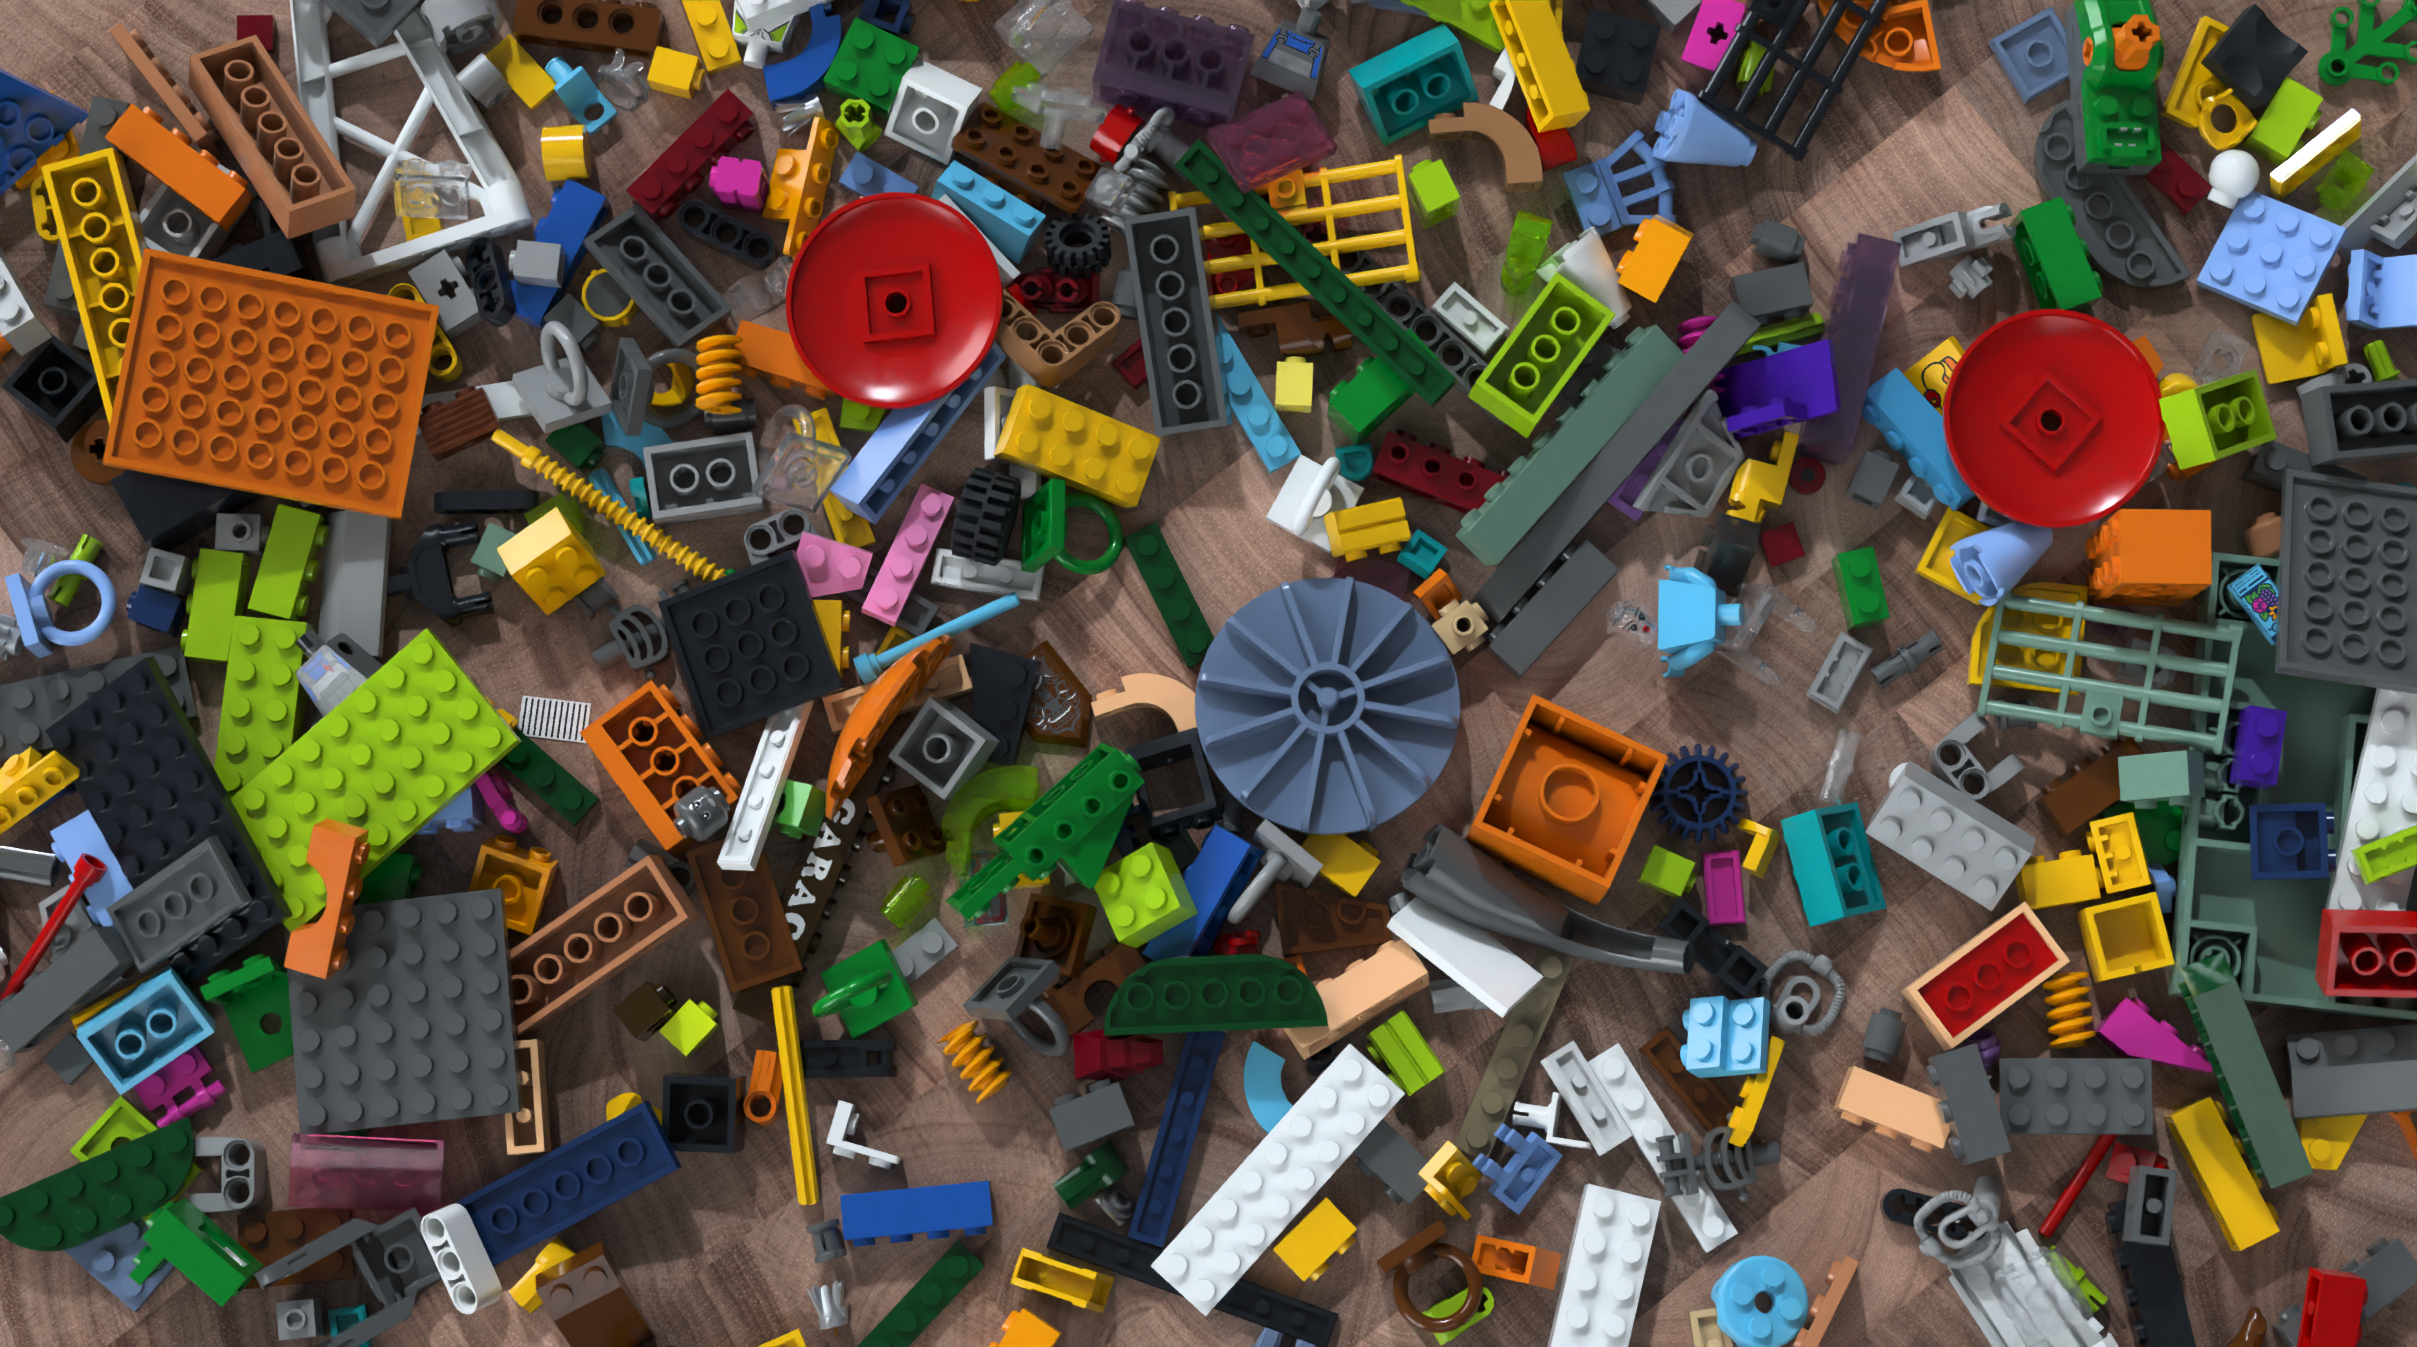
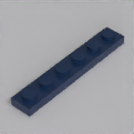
(1176, 1137)

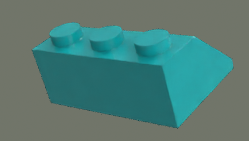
(1414, 83)
(1833, 863)

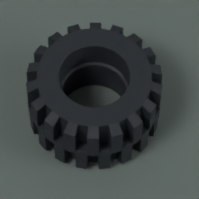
(985, 516)

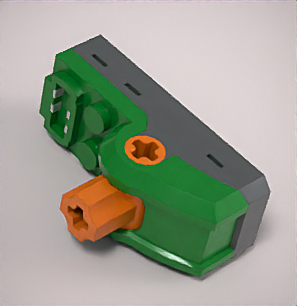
(2112, 75)

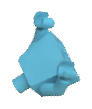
(1692, 618)

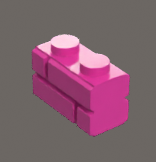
(740, 184)

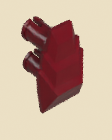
(1059, 293)
(1114, 1055)

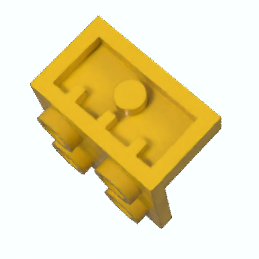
(2304, 350)

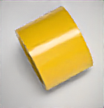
(566, 152)

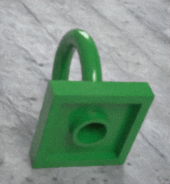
(1047, 526)
(866, 990)

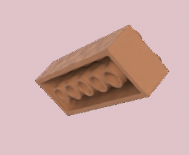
(272, 136)
(596, 941)

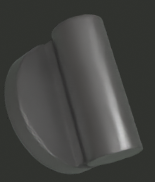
(1115, 1205)

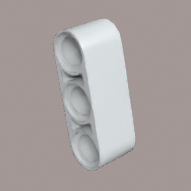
(461, 1258)

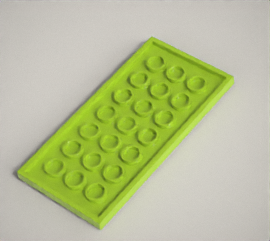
(376, 763)

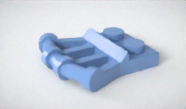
(1597, 195)

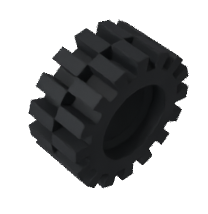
(1080, 259)

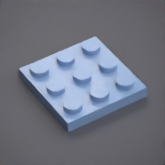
(2271, 257)

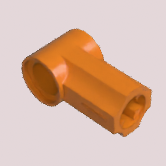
(765, 1083)

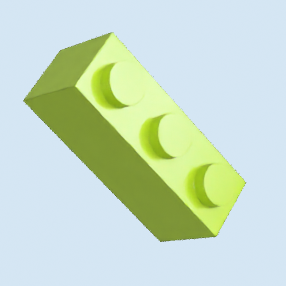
(288, 564)
(217, 597)

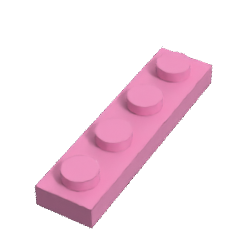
(907, 555)

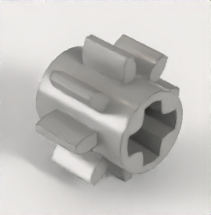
(1971, 277)
(10, 637)

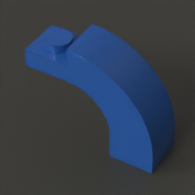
(806, 71)

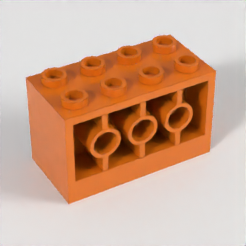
(2150, 557)
(639, 763)

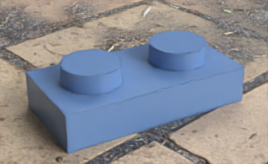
(869, 178)

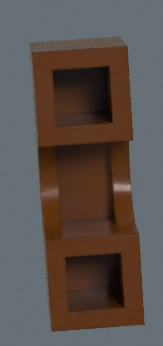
(1114, 967)

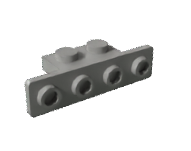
(2387, 215)

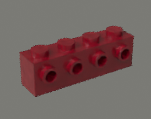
(691, 156)
(1434, 472)

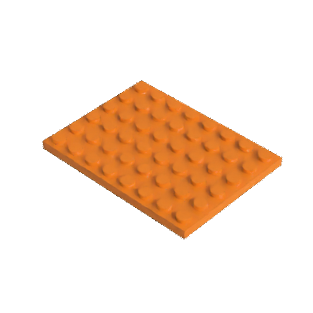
(271, 384)

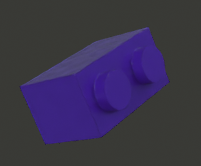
(2258, 747)

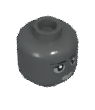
(701, 813)

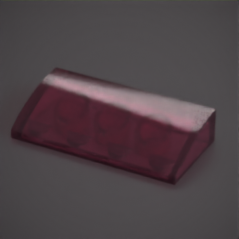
(365, 1173)

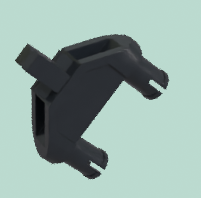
(429, 575)

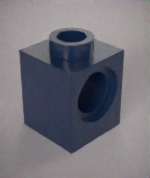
(156, 610)

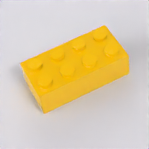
(1077, 446)

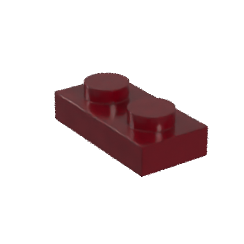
(2177, 180)

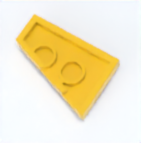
(2193, 79)

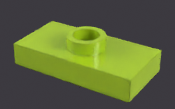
(2387, 855)

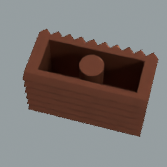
(458, 423)

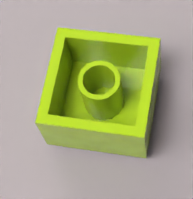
(1144, 895)

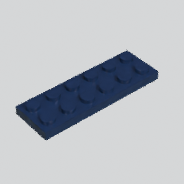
(571, 1183)

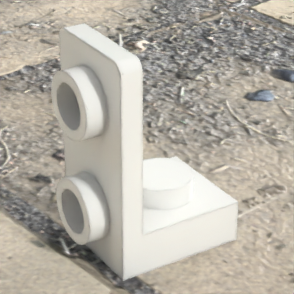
(845, 1123)

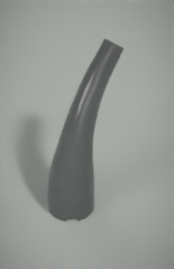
(1489, 895)

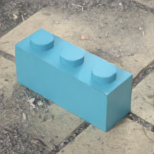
(998, 214)

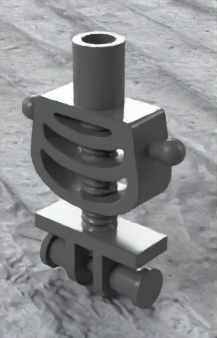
(621, 648)
(1742, 1159)

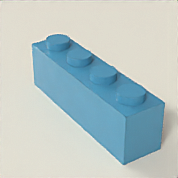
(1917, 433)

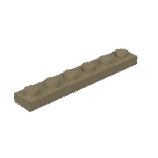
(1513, 1055)

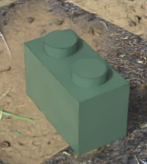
(2161, 777)

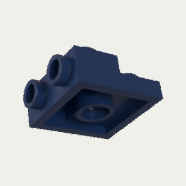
(2291, 841)

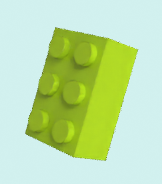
(2217, 419)

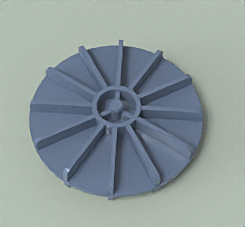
(1327, 706)

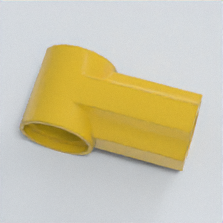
(524, 1290)

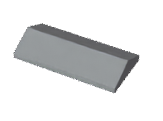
(355, 579)

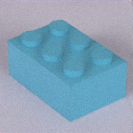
(146, 1029)

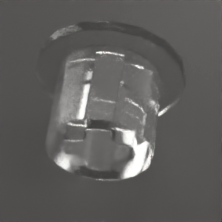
(40, 555)

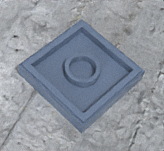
(2034, 54)

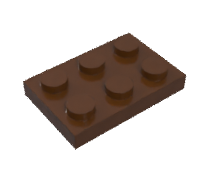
(279, 1233)

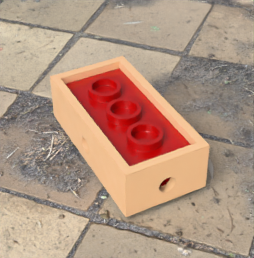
(1985, 976)

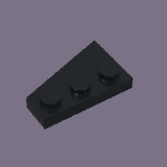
(1003, 697)

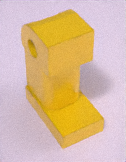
(1048, 1276)

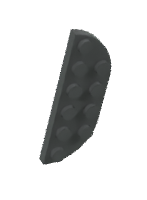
(2107, 212)

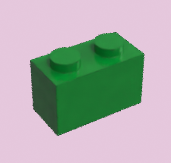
(1860, 588)

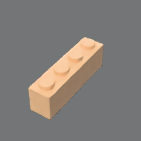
(1362, 994)

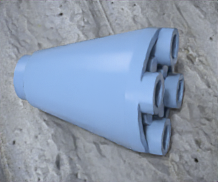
(1700, 135)

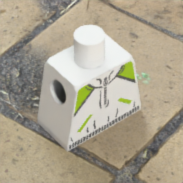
(768, 38)

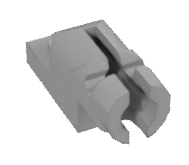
(1952, 234)

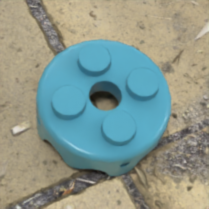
(1736, 1307)

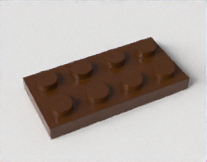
(745, 919)

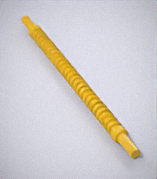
(532, 457)

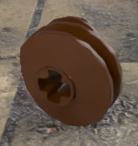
(85, 454)

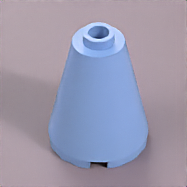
(1998, 558)

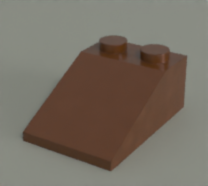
(592, 1301)

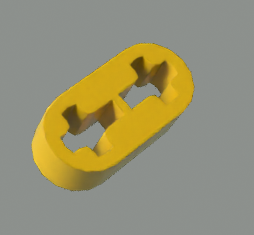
(42, 211)

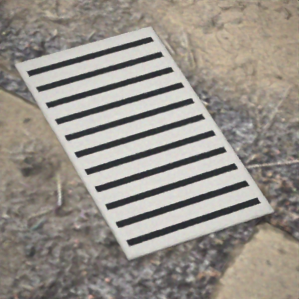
(553, 718)

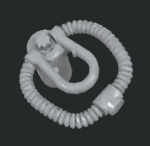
(1157, 139)
(1792, 1011)
(1981, 1208)

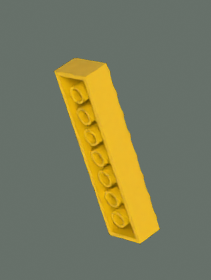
(102, 253)

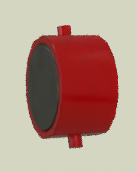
(1117, 131)

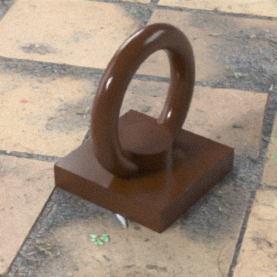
(1417, 1255)

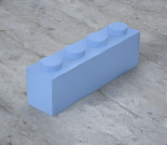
(84, 836)

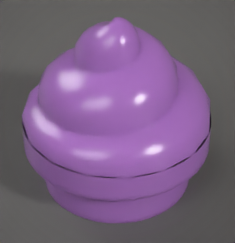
(1987, 1044)

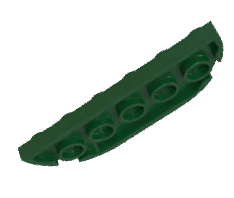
(1214, 996)
(101, 1191)

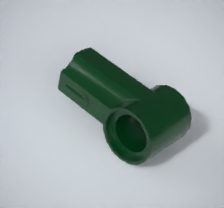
(1098, 1171)

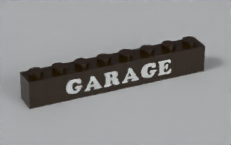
(815, 879)

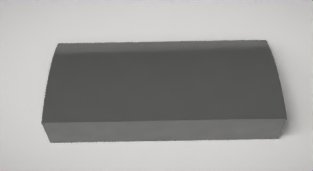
(658, 277)

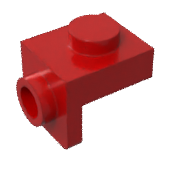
(2126, 1156)

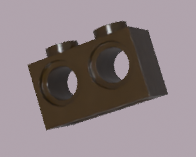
(646, 1010)

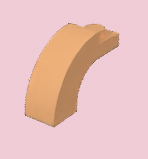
(1151, 692)

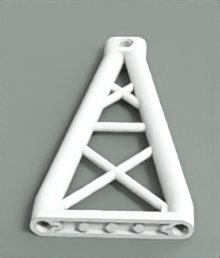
(502, 191)

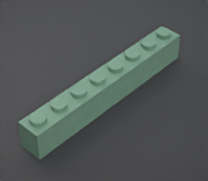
(1569, 445)

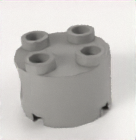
(460, 23)

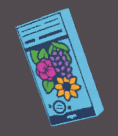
(2259, 599)

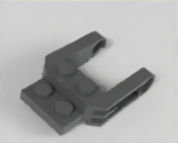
(390, 1259)

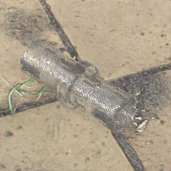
(1839, 767)

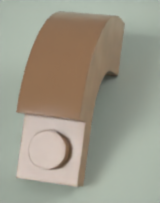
(1500, 133)

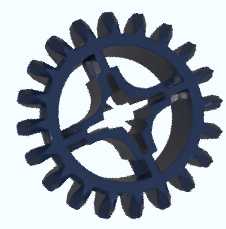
(1716, 793)

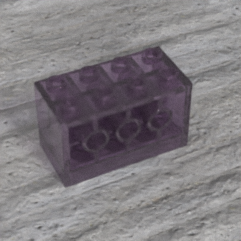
(1155, 81)

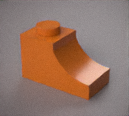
(1516, 1261)

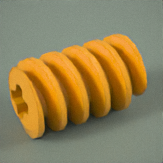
(717, 374)
(2068, 1010)
(976, 1060)

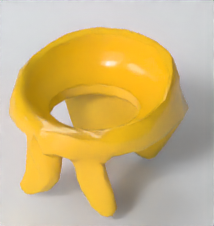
(2224, 141)
(681, 384)

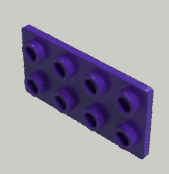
(1780, 390)

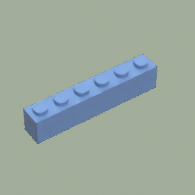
(904, 445)

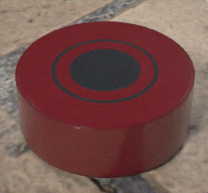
(1807, 476)

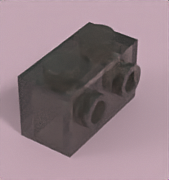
(1728, 552)

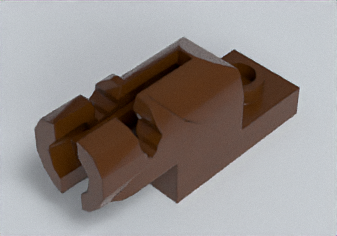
(1296, 330)

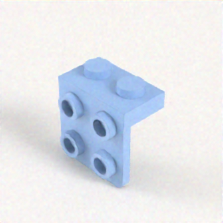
(2382, 291)

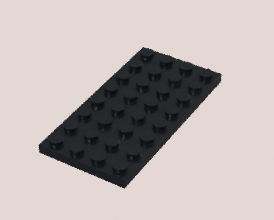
(161, 799)

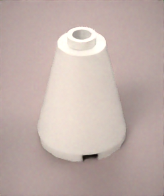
(1591, 270)

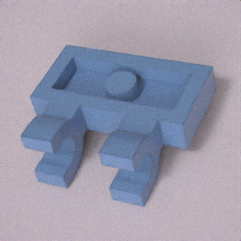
(1524, 1171)

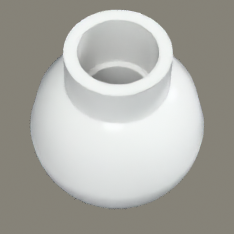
(2232, 177)

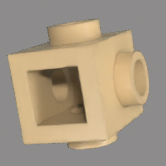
(1449, 634)

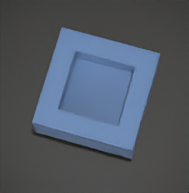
(2162, 885)

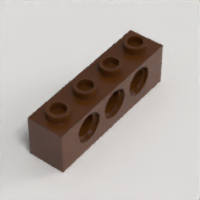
(639, 42)

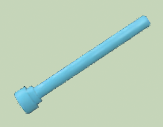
(872, 665)

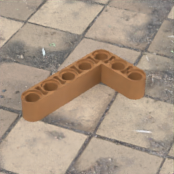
(1044, 347)

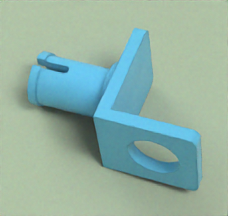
(579, 93)

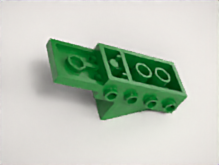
(1067, 824)

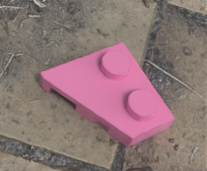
(832, 565)

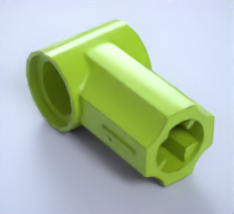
(858, 124)

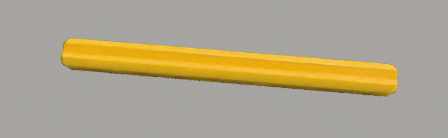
(795, 1095)

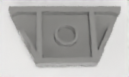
(1694, 465)

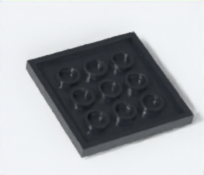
(751, 645)

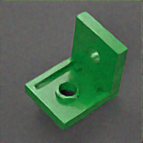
(247, 1000)

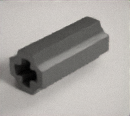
(29, 866)

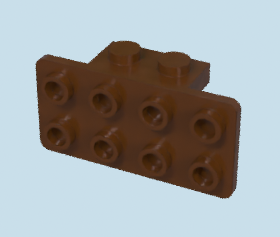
(1018, 164)

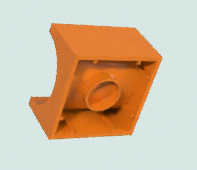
(1566, 800)

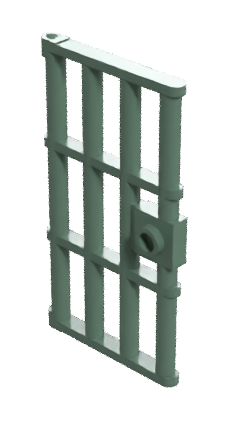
(2105, 699)

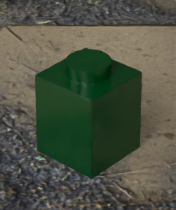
(578, 446)

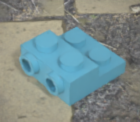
(1726, 1036)

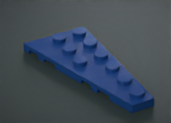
(30, 125)

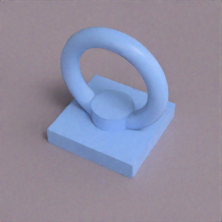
(35, 615)

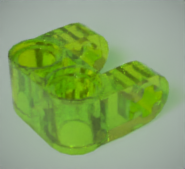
(1524, 251)

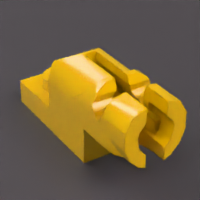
(1761, 483)

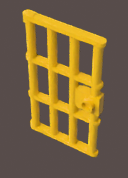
(1289, 199)

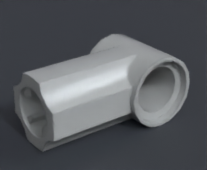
(1451, 996)

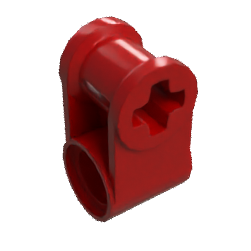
(1553, 146)

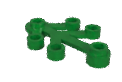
(2368, 43)

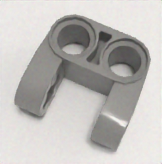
(779, 538)
(1967, 764)
(233, 1174)

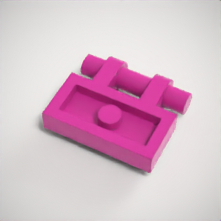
(497, 795)
(176, 1078)

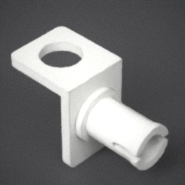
(1547, 1119)

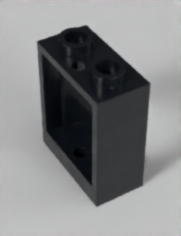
(1165, 752)

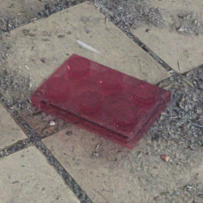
(1271, 142)

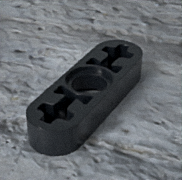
(480, 273)
(485, 502)
(1904, 1217)

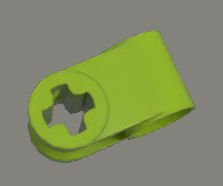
(1451, 1305)

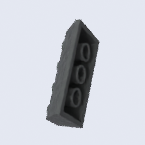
(2352, 1072)

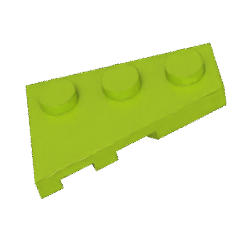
(1470, 17)

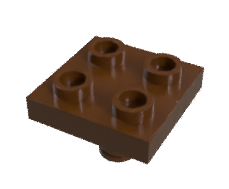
(904, 826)
(1056, 932)

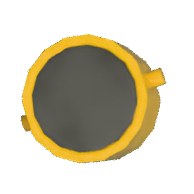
(607, 300)

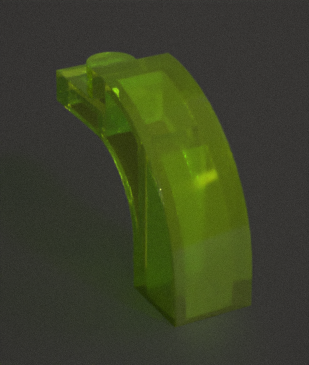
(982, 796)

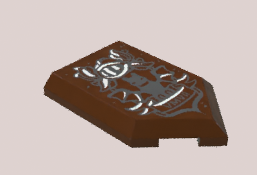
(1059, 702)

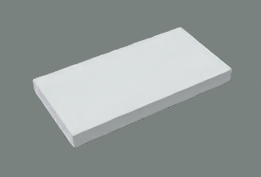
(1466, 955)

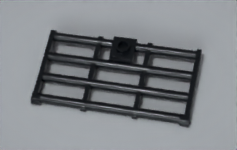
(1785, 17)

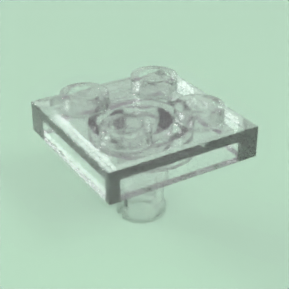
(1057, 108)

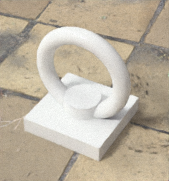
(1310, 495)

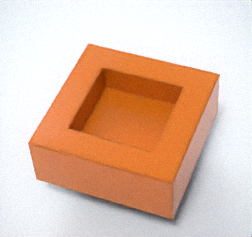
(1437, 593)

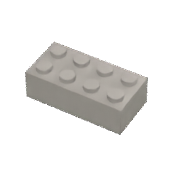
(1950, 835)

